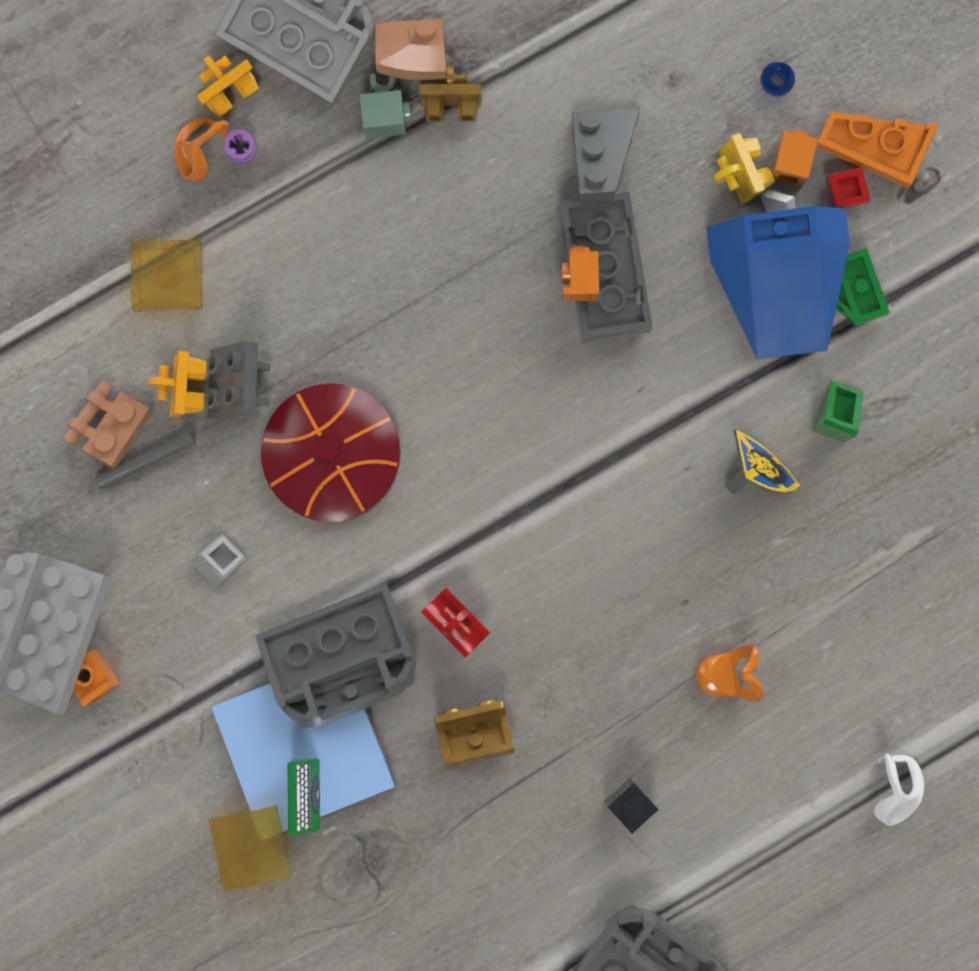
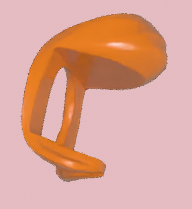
(188, 155)
(718, 675)

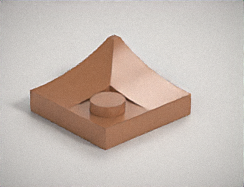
(411, 50)

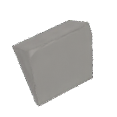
(219, 561)

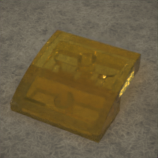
(250, 847)

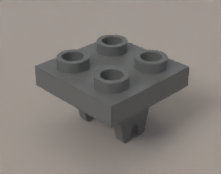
(234, 381)

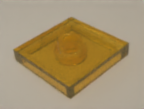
(166, 275)

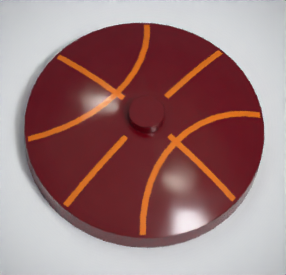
(330, 452)

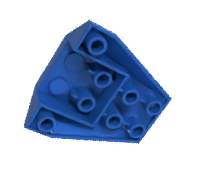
(782, 275)

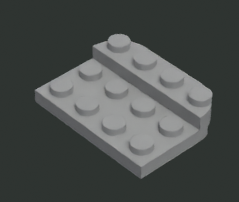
(303, 39)
(46, 627)

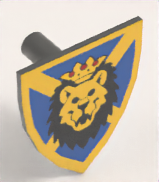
(760, 468)

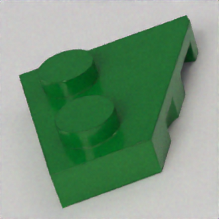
(860, 290)

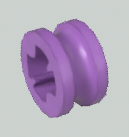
(232, 139)

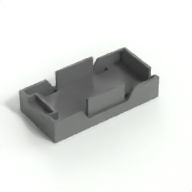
(620, 267)

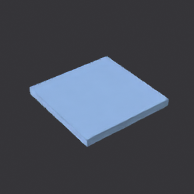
(266, 740)

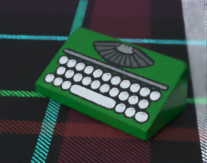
(303, 796)

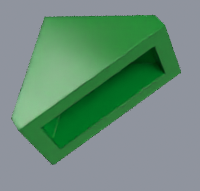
(839, 412)

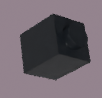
(631, 806)

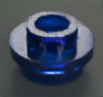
(781, 70)

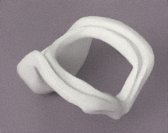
(899, 805)

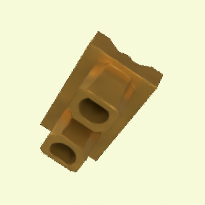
(451, 93)

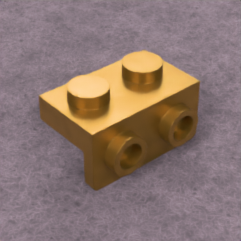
(474, 734)

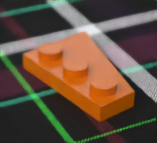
(878, 146)

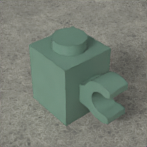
(384, 110)

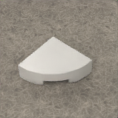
(777, 201)

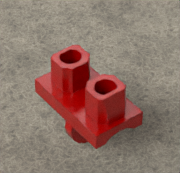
(455, 622)

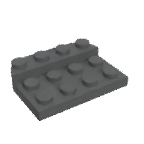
(339, 658)
(645, 942)

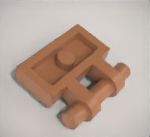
(116, 430)

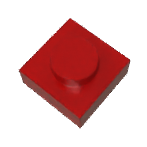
(848, 189)

